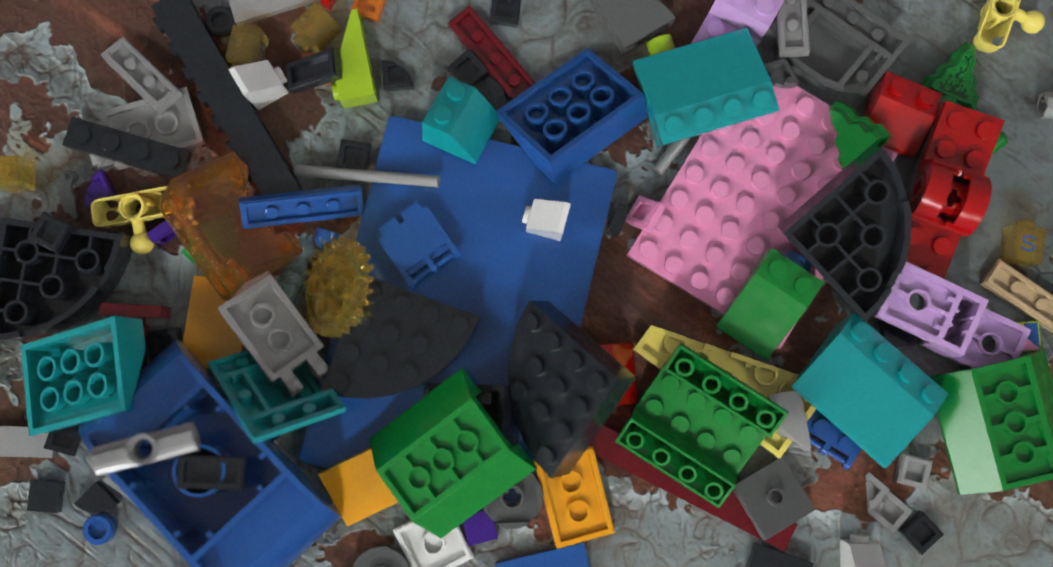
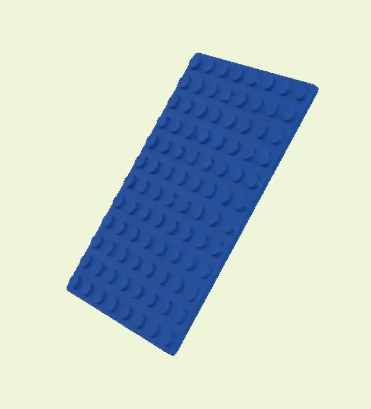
(492, 278)

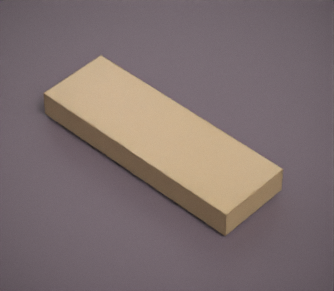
(1020, 292)

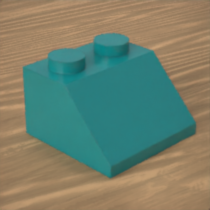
(460, 121)

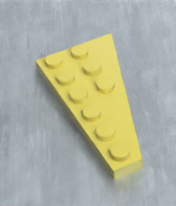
(659, 344)

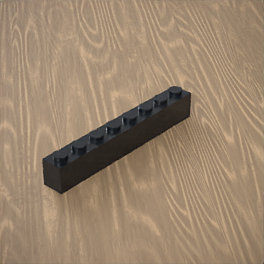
(220, 92)

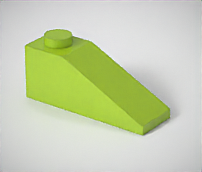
(357, 80)

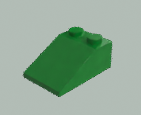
(769, 303)

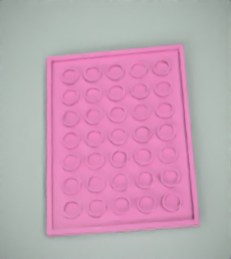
(735, 196)

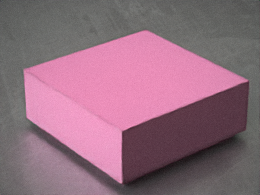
(645, 213)

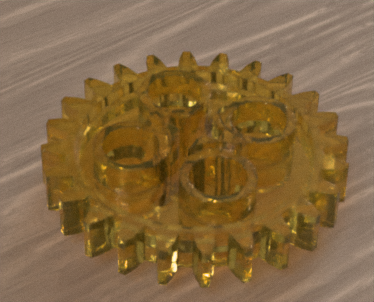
(337, 287)

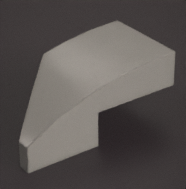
(795, 423)
(884, 506)

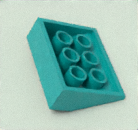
(705, 87)
(82, 373)
(869, 389)

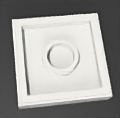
(428, 550)

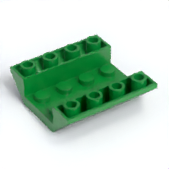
(998, 423)
(699, 424)
(447, 457)

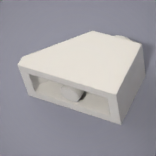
(260, 82)
(546, 218)
(860, 552)

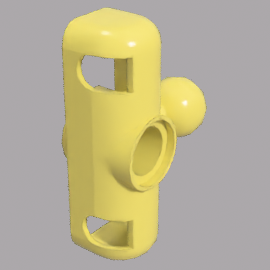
(996, 25)
(150, 210)

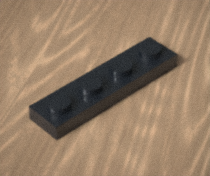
(126, 148)

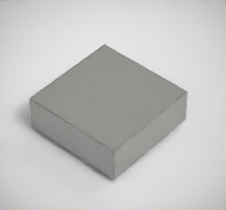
(913, 471)

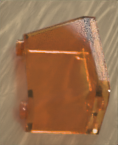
(207, 220)

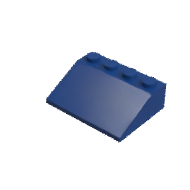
(573, 114)

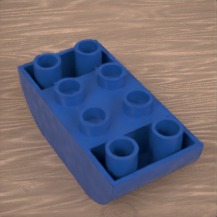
(250, 527)

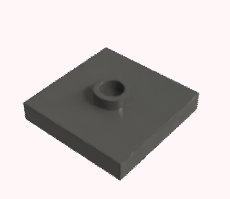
(773, 498)

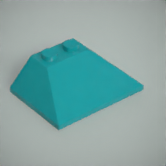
(268, 407)

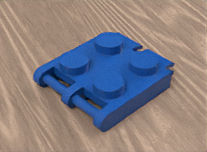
(416, 242)
(832, 436)

